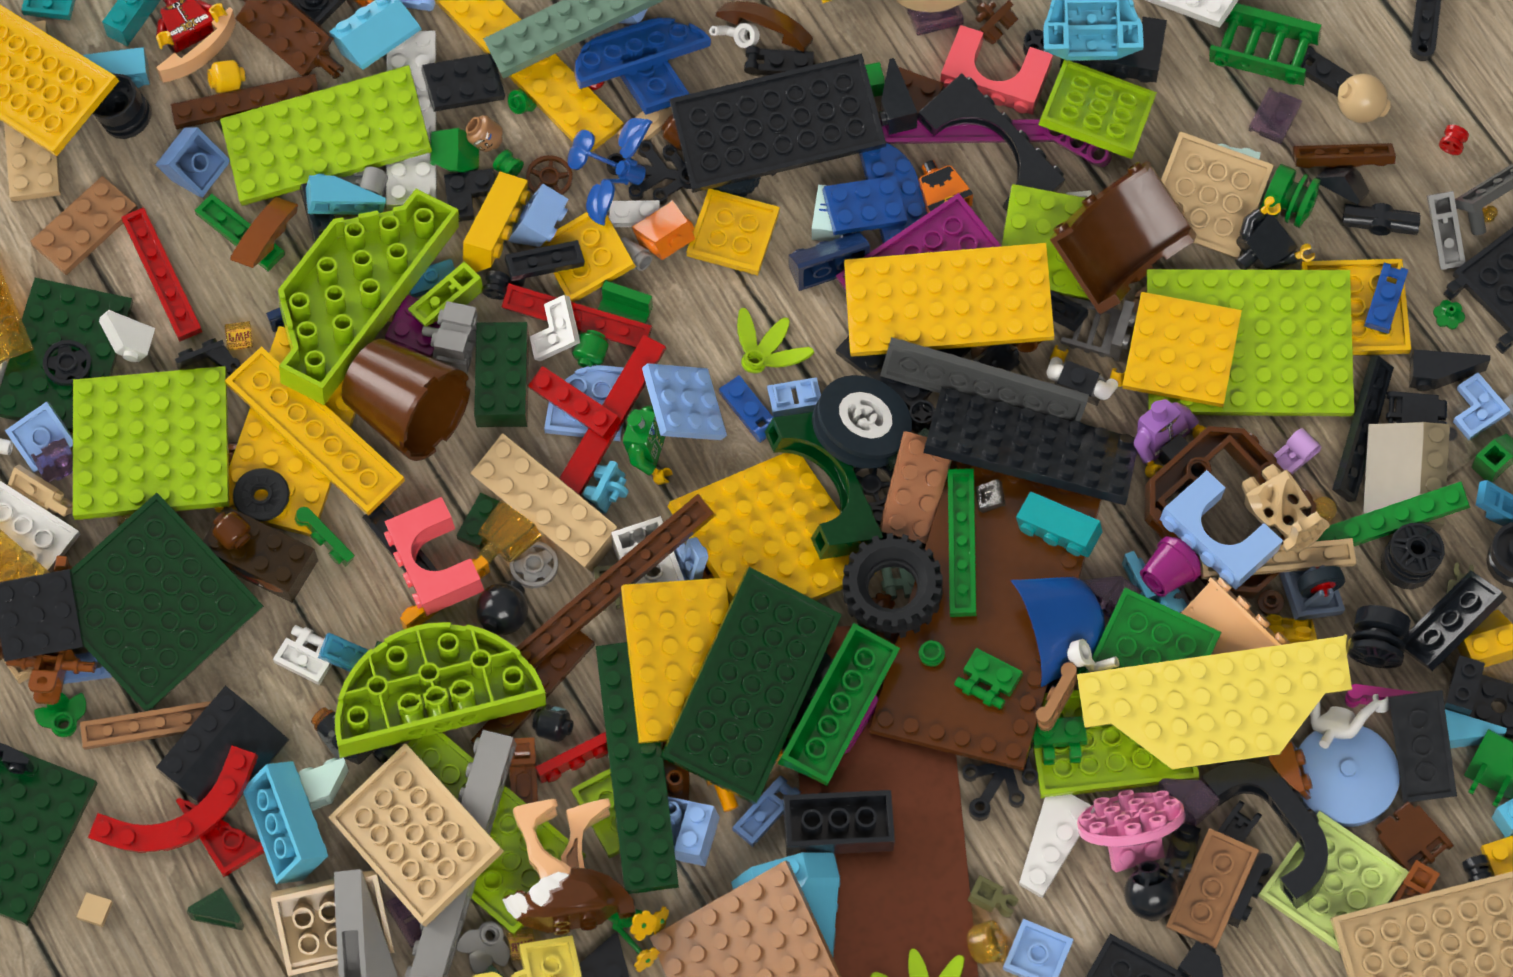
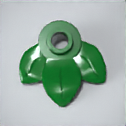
(61, 712)

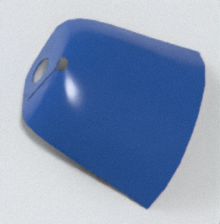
(1061, 613)

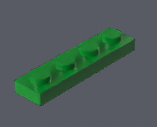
(232, 227)

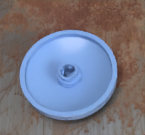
(1351, 778)

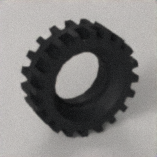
(885, 554)

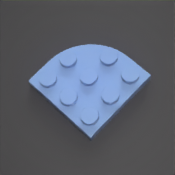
(593, 382)

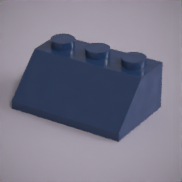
(826, 259)

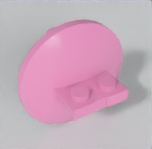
(1132, 825)

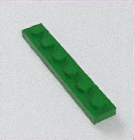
(1390, 518)
(962, 542)

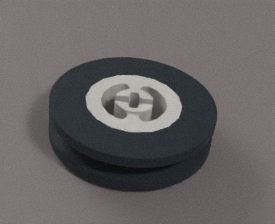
(853, 401)

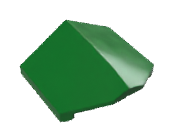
(453, 151)

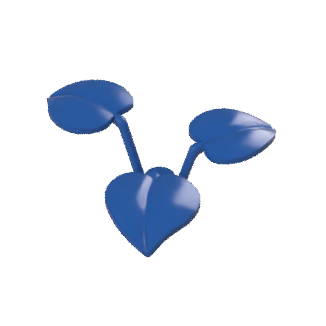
(628, 171)

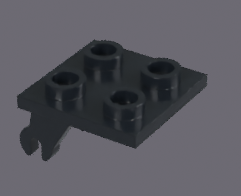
(212, 350)

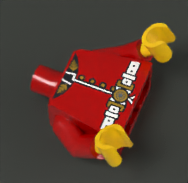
(186, 22)

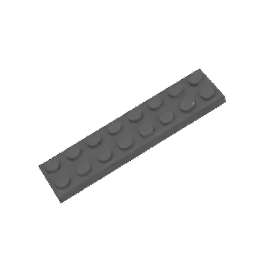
(936, 369)

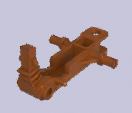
(50, 669)

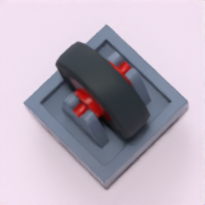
(1314, 592)

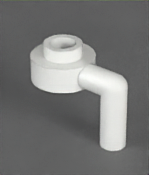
(739, 33)
(1080, 655)

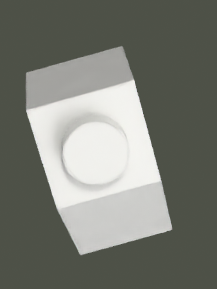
(127, 335)

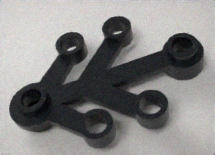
(658, 172)
(1000, 773)

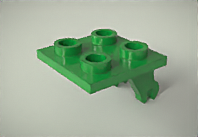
(1493, 766)

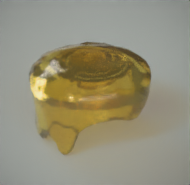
(987, 943)

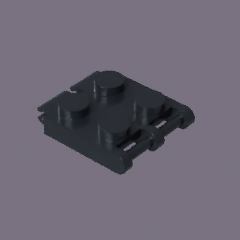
(1416, 408)

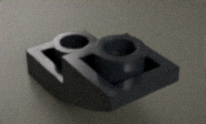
(14, 760)

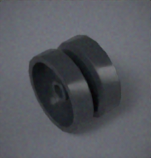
(1501, 556)

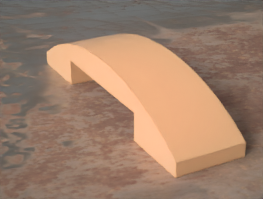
(177, 67)

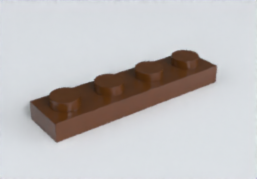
(1344, 155)

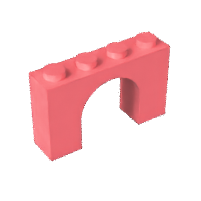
(1018, 92)
(433, 588)

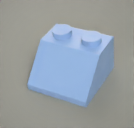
(539, 217)

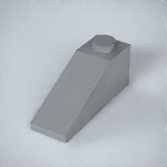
(1446, 229)

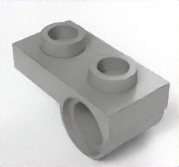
(370, 179)

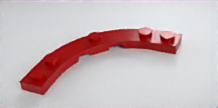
(190, 825)

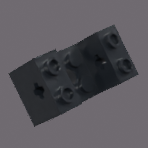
(1474, 693)

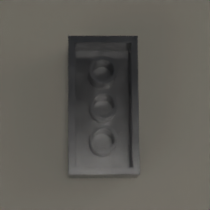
(839, 822)

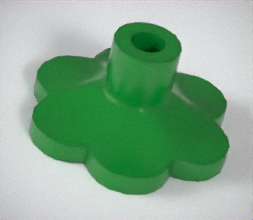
(1449, 314)

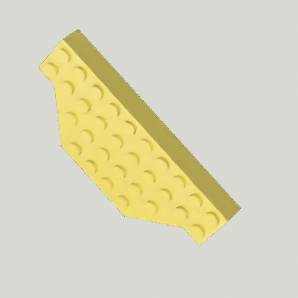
(1217, 703)

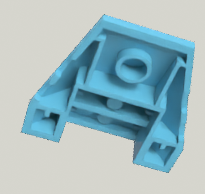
(1092, 29)
(819, 882)

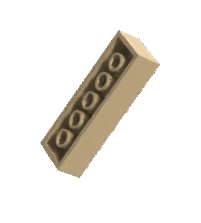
(546, 502)

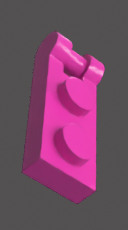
(1364, 694)

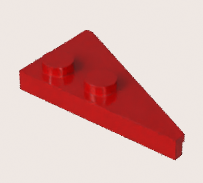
(226, 845)

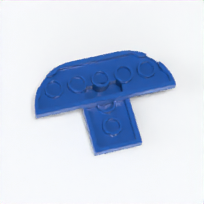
(640, 59)
(884, 201)

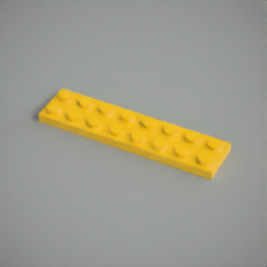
(315, 433)

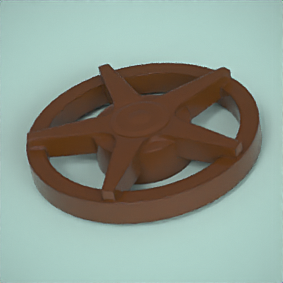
(549, 175)

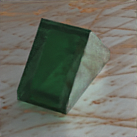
(216, 910)

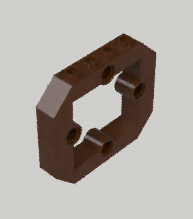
(1245, 450)

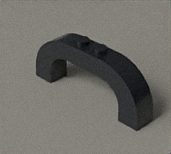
(1255, 779)

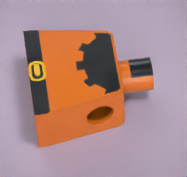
(941, 185)

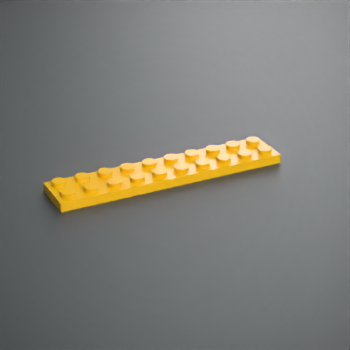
(547, 82)

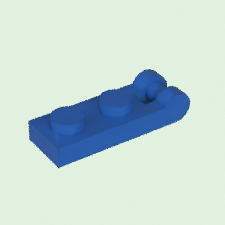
(1385, 299)
(746, 407)

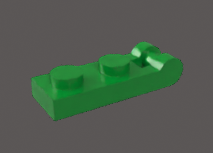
(323, 535)

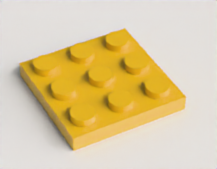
(733, 231)
(602, 252)

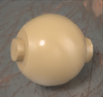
(1363, 98)

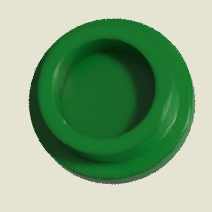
(931, 653)

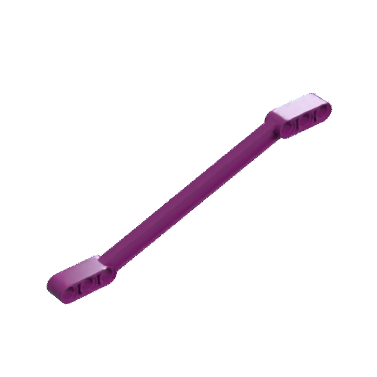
(978, 134)

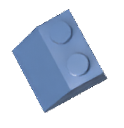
(193, 161)

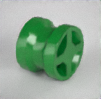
(507, 163)

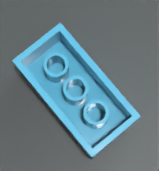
(285, 822)

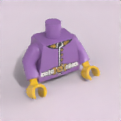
(1159, 427)

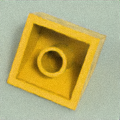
(1490, 641)

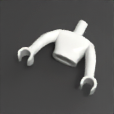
(1342, 722)

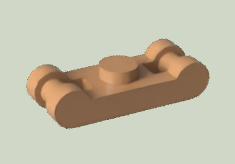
(1057, 697)

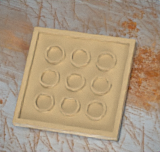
(1215, 190)

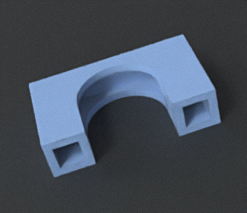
(1232, 562)

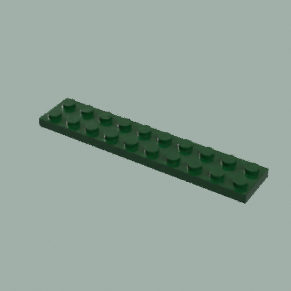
(637, 782)

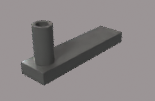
(1482, 195)

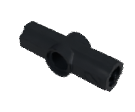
(1381, 219)

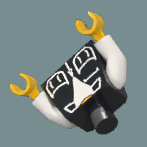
(1081, 378)

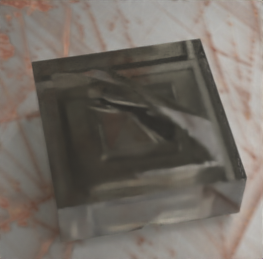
(990, 496)

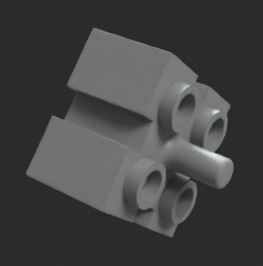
(456, 336)

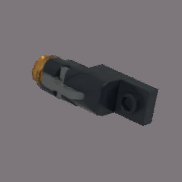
(325, 726)

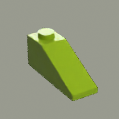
(458, 287)

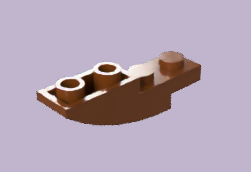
(1290, 767)

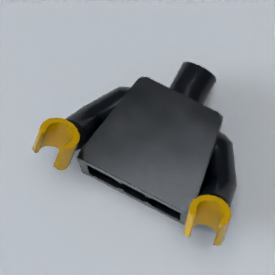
(1266, 242)

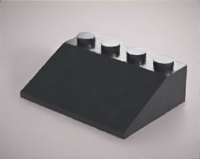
(203, 749)

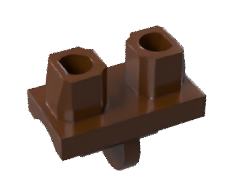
(1003, 15)

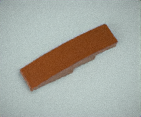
(263, 232)

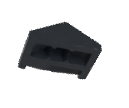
(1345, 182)

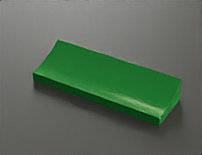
(839, 704)

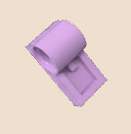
(1297, 451)

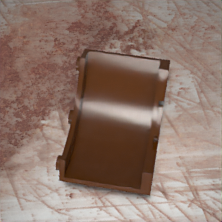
(1121, 235)

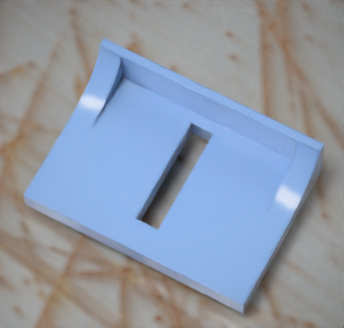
(782, 399)

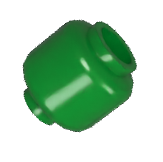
(591, 349)

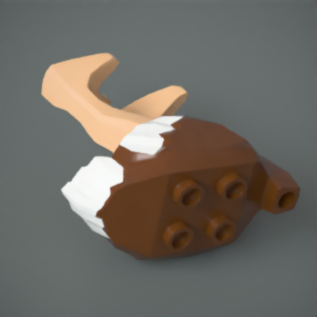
(567, 892)

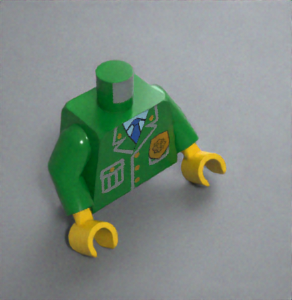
(645, 443)

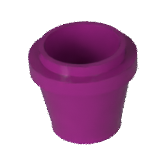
(1170, 566)

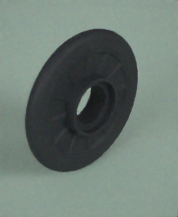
(261, 479)

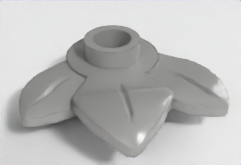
(484, 951)

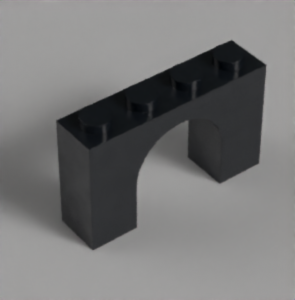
(1141, 64)

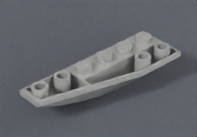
(359, 934)

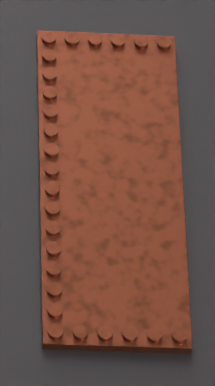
(921, 887)

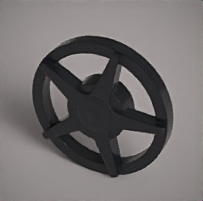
(872, 484)

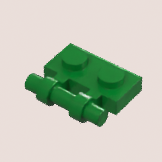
(992, 672)

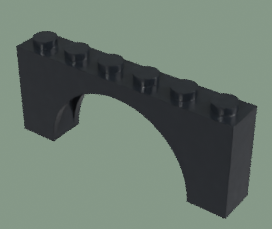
(965, 104)

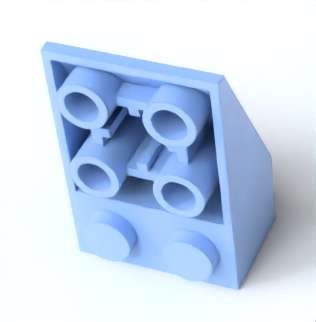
(692, 830)

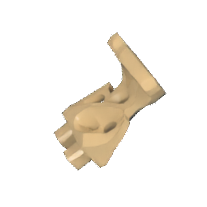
(1274, 496)

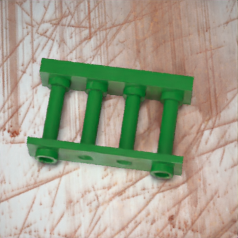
(1273, 23)

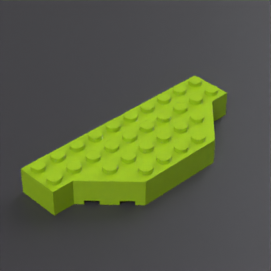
(354, 285)

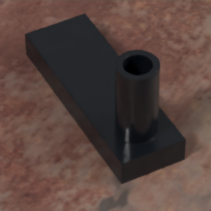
(543, 261)

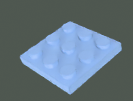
(684, 402)

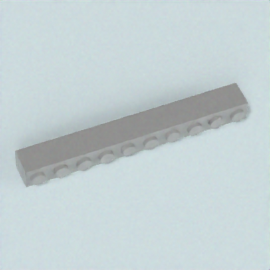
(481, 799)

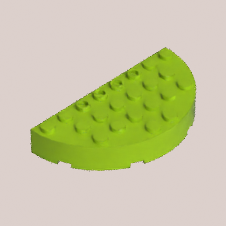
(432, 683)

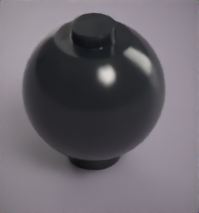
(502, 608)
(1151, 892)

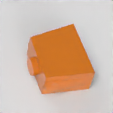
(664, 231)

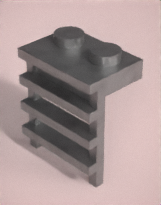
(1116, 333)

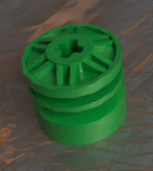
(1293, 196)

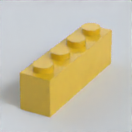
(495, 221)

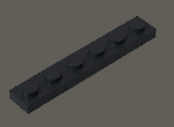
(1367, 412)

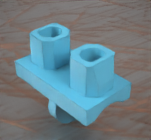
(609, 488)

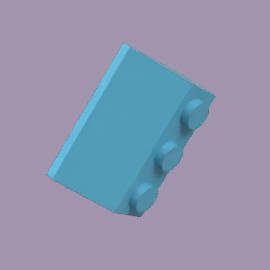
(374, 31)

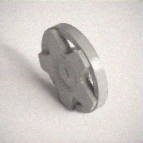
(535, 566)

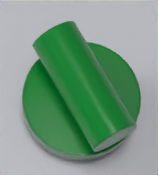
(520, 102)

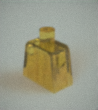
(507, 534)

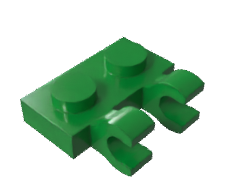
(1065, 732)

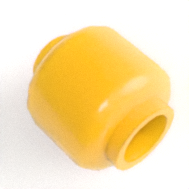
(225, 76)

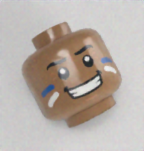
(484, 133)

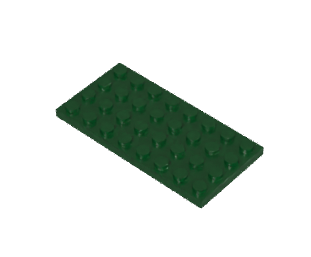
(751, 685)

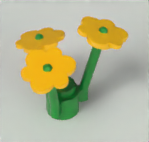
(642, 924)

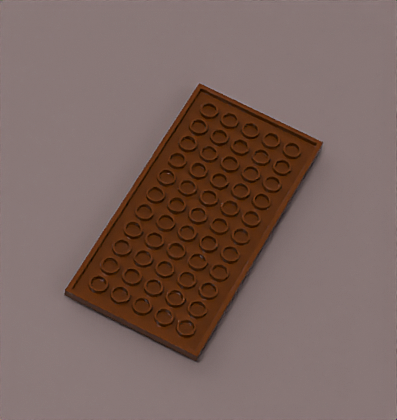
(921, 700)

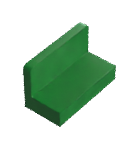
(625, 302)

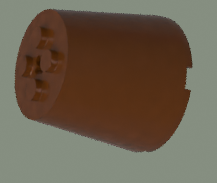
(406, 396)

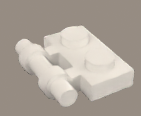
(301, 660)

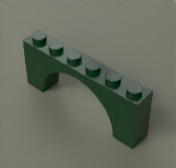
(856, 519)

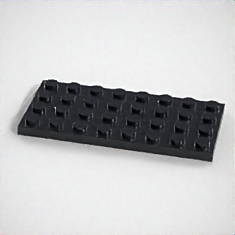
(777, 123)
(1032, 446)

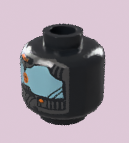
(552, 723)

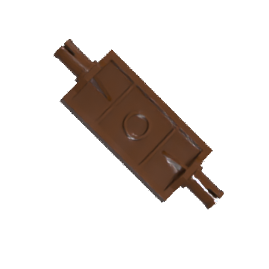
(290, 35)

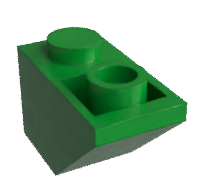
(1494, 458)

